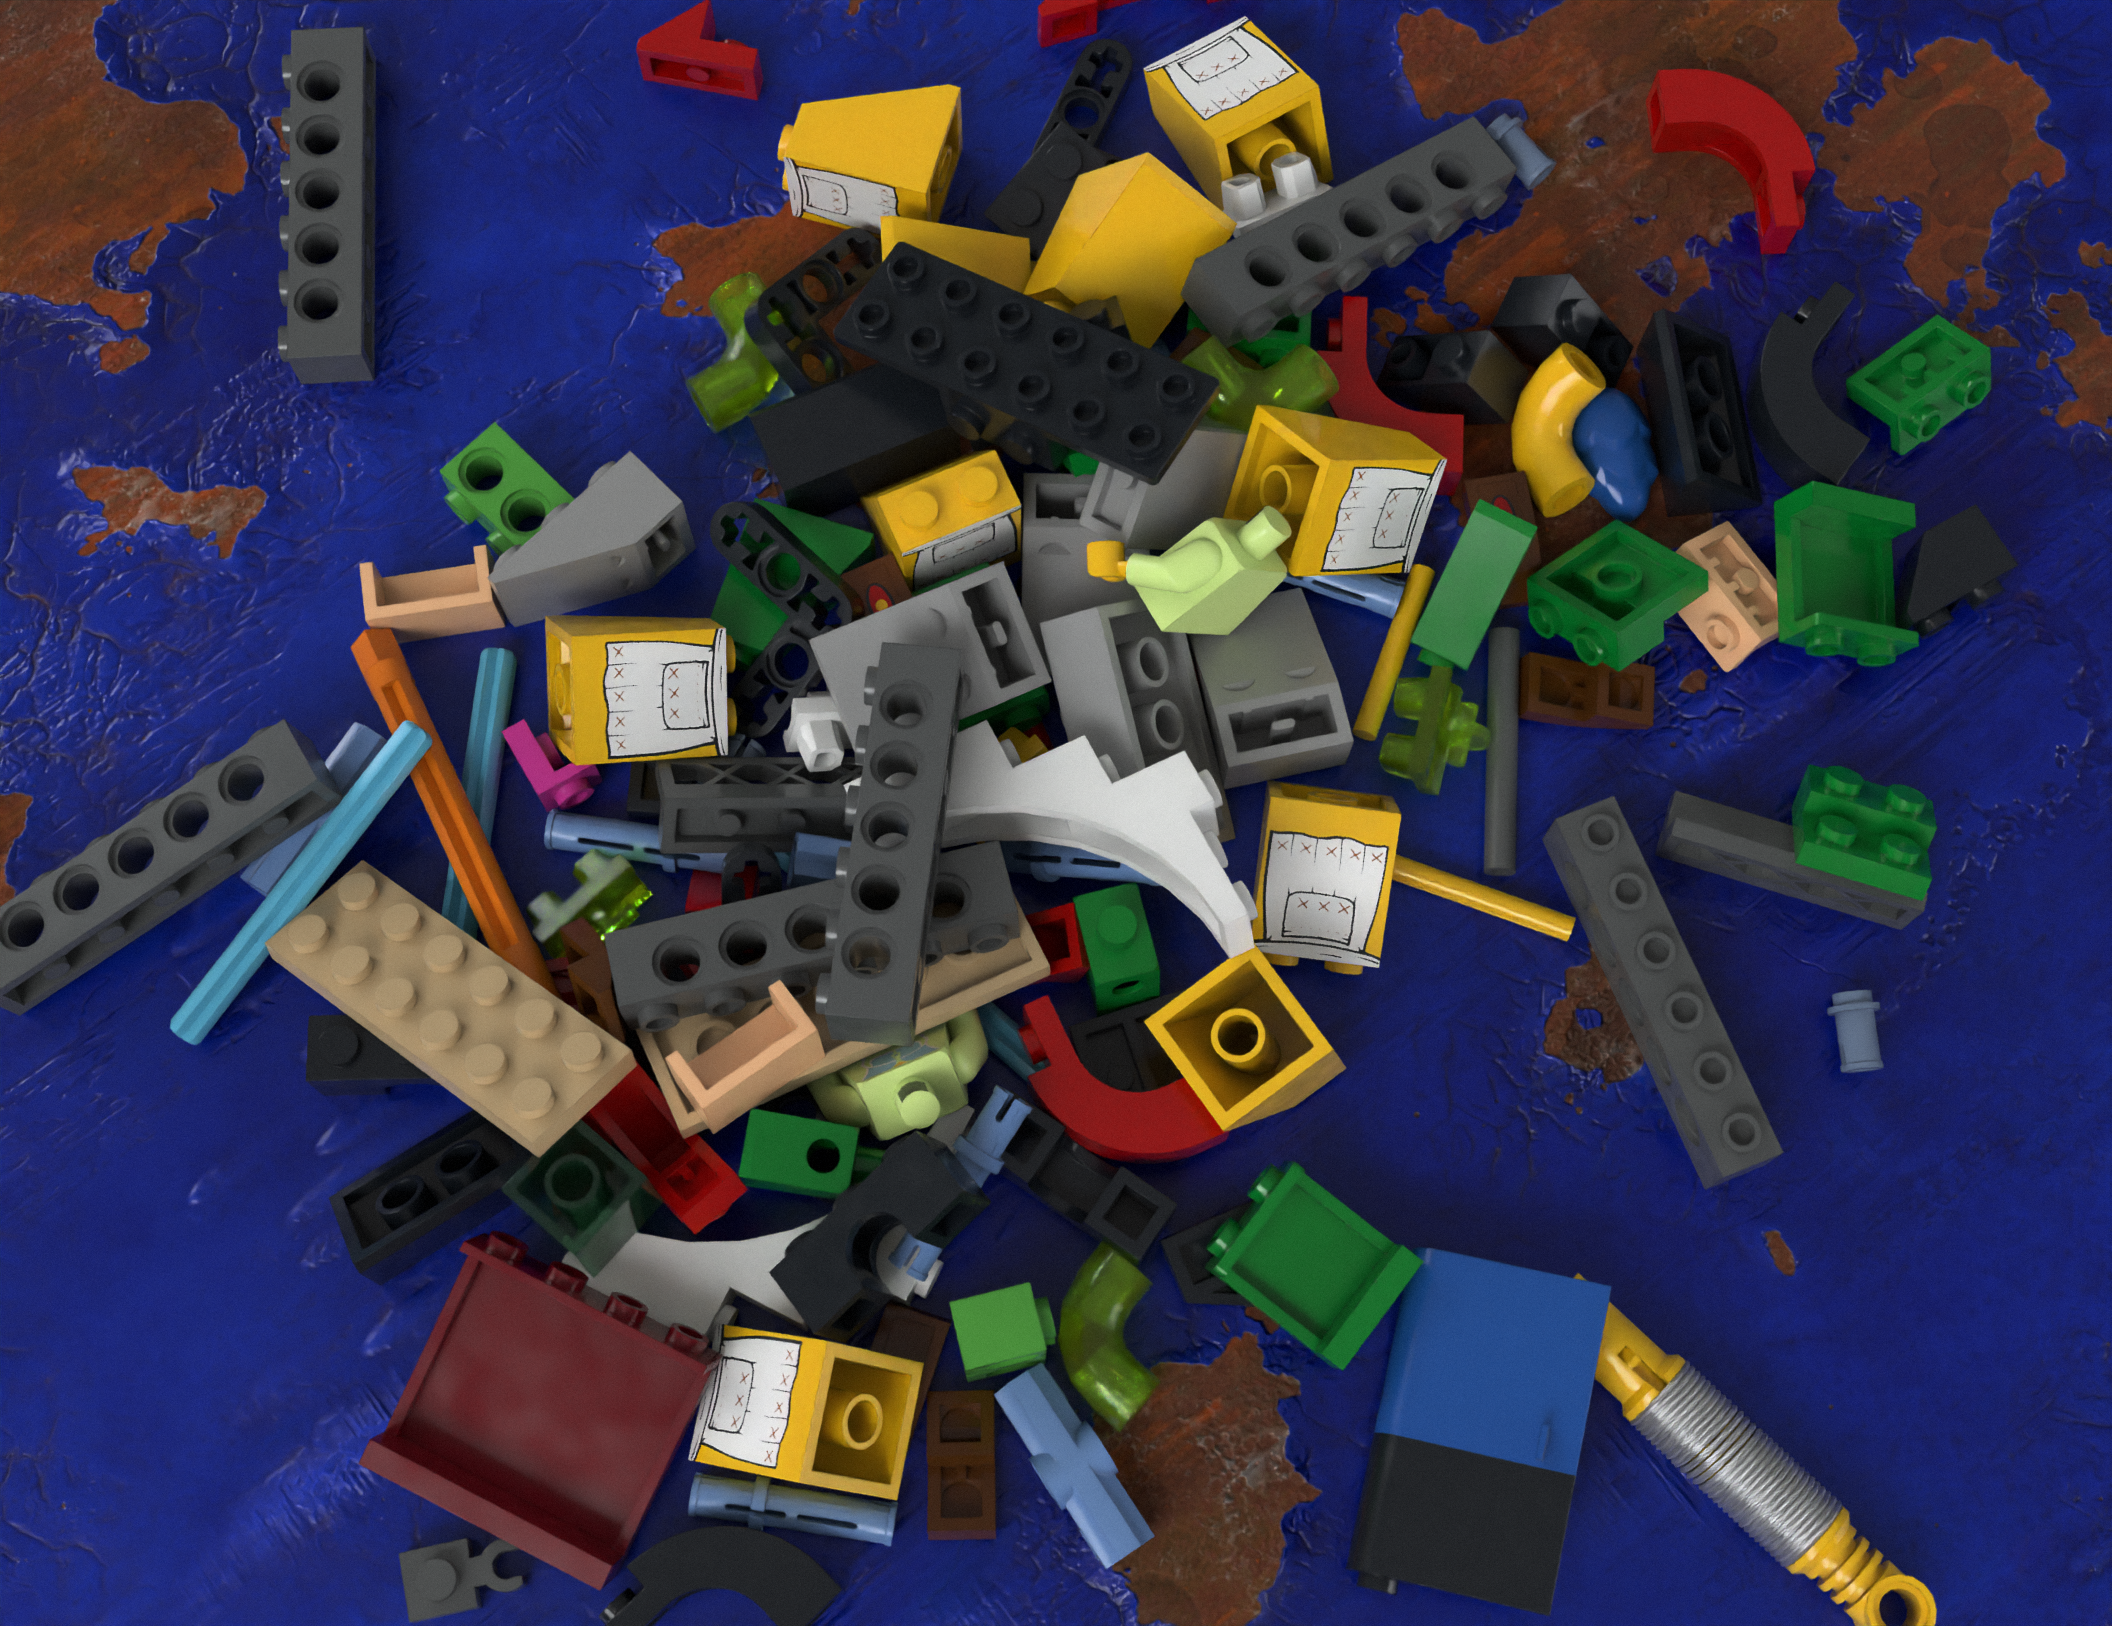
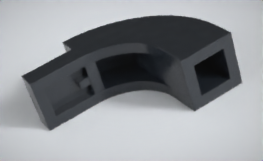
(1784, 410)
(761, 1566)

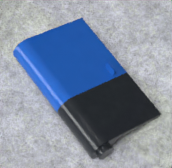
(1479, 1431)

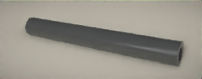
(1502, 752)

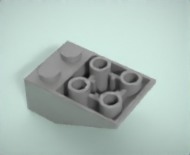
(597, 548)
(1055, 553)
(967, 614)
(1271, 694)

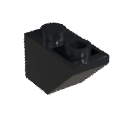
(1556, 310)
(1454, 375)
(1949, 568)

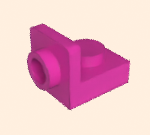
(539, 761)

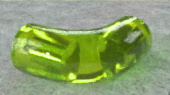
(743, 374)
(1295, 382)
(1094, 1338)

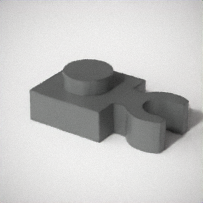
(448, 1577)

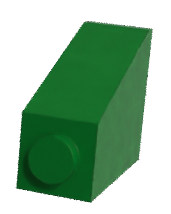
(1472, 586)
(750, 614)

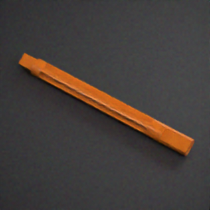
(450, 809)

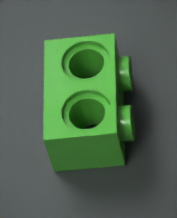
(521, 493)
(1002, 1331)

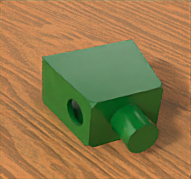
(1117, 948)
(781, 1148)

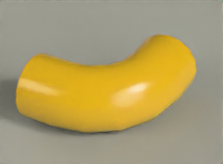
(1545, 425)

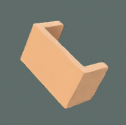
(433, 600)
(749, 1061)

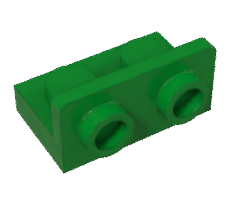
(1923, 382)

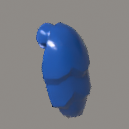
(1616, 449)

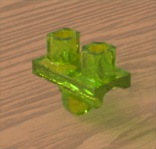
(1439, 733)
(605, 901)

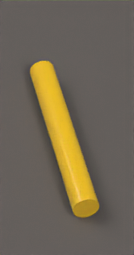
(1393, 652)
(1483, 898)

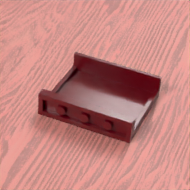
(544, 1409)

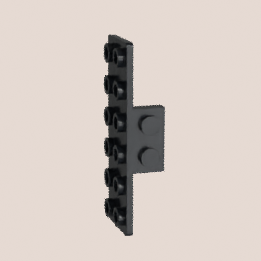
(1026, 368)

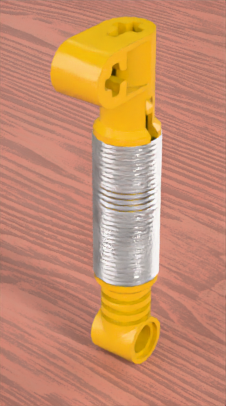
(1750, 1475)

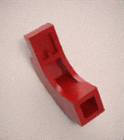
(1747, 130)
(1365, 403)
(1108, 1121)
(682, 1171)

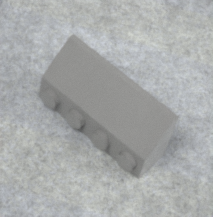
(1131, 691)

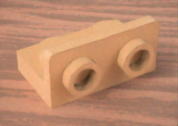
(1741, 599)

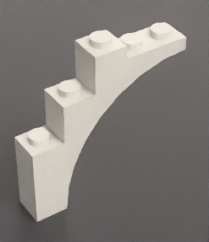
(1151, 821)
(701, 1279)

